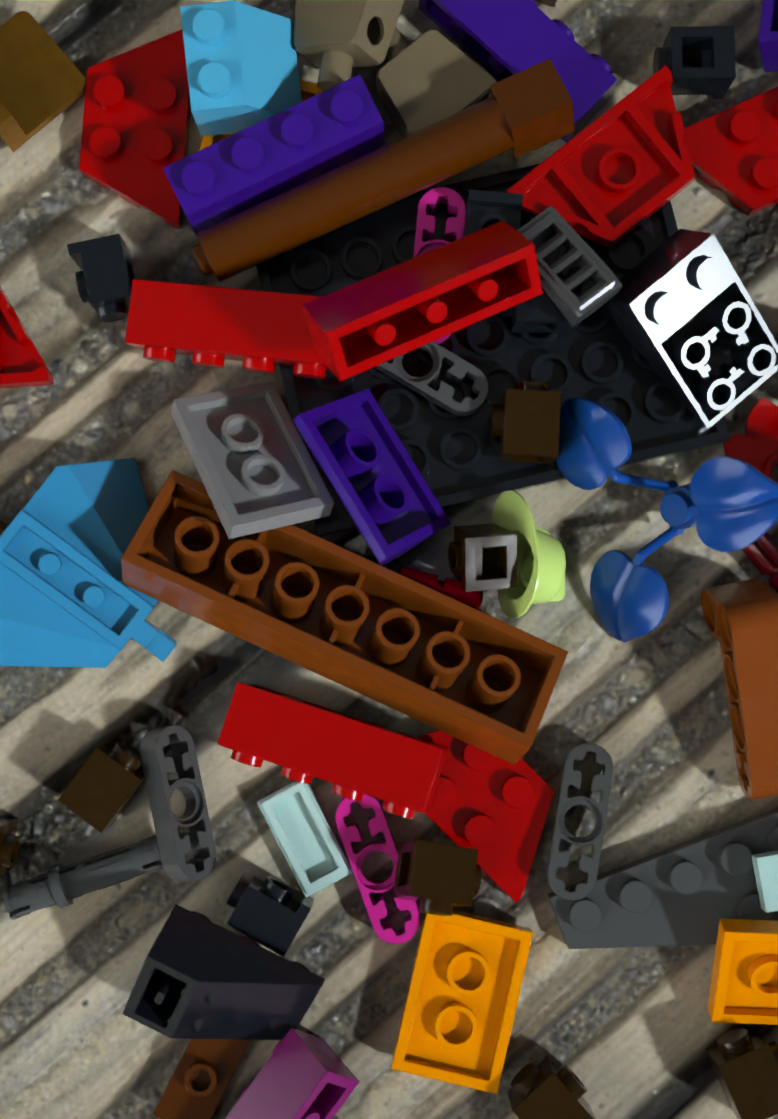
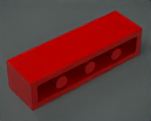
(423, 299)
(222, 326)
(334, 748)

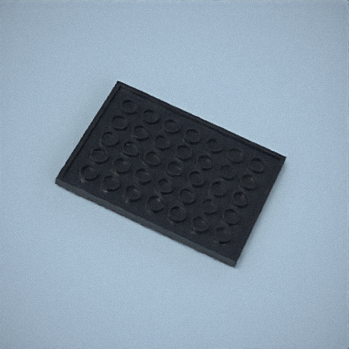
(458, 451)

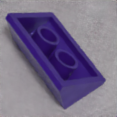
(372, 474)

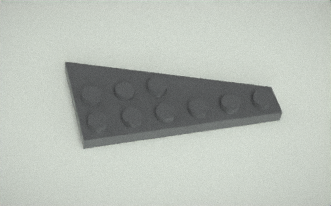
(673, 893)

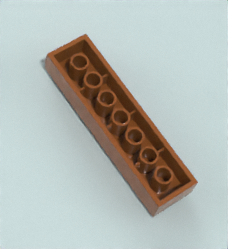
(347, 621)

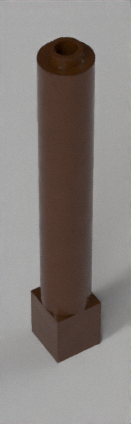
(519, 117)

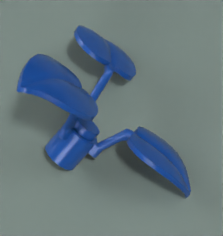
(725, 501)

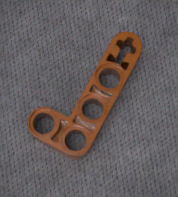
(746, 625)

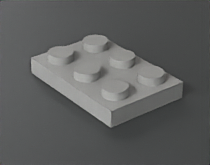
(251, 459)

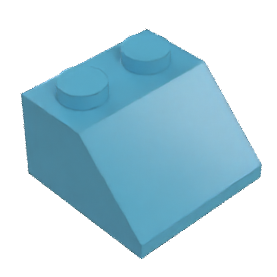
(238, 65)

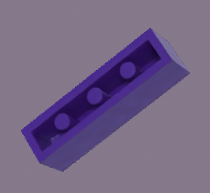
(518, 35)
(277, 154)

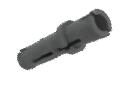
(68, 882)

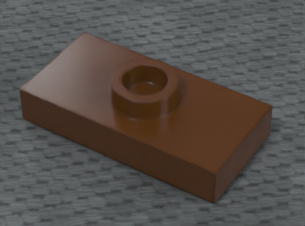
(200, 1078)

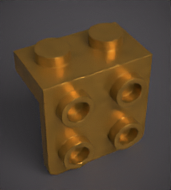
(34, 80)

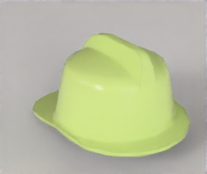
(539, 558)

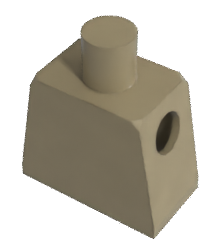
(344, 35)
(428, 81)

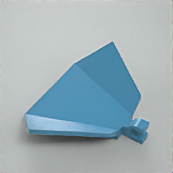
(64, 571)

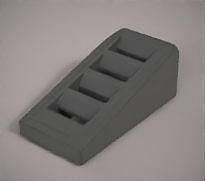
(592, 267)

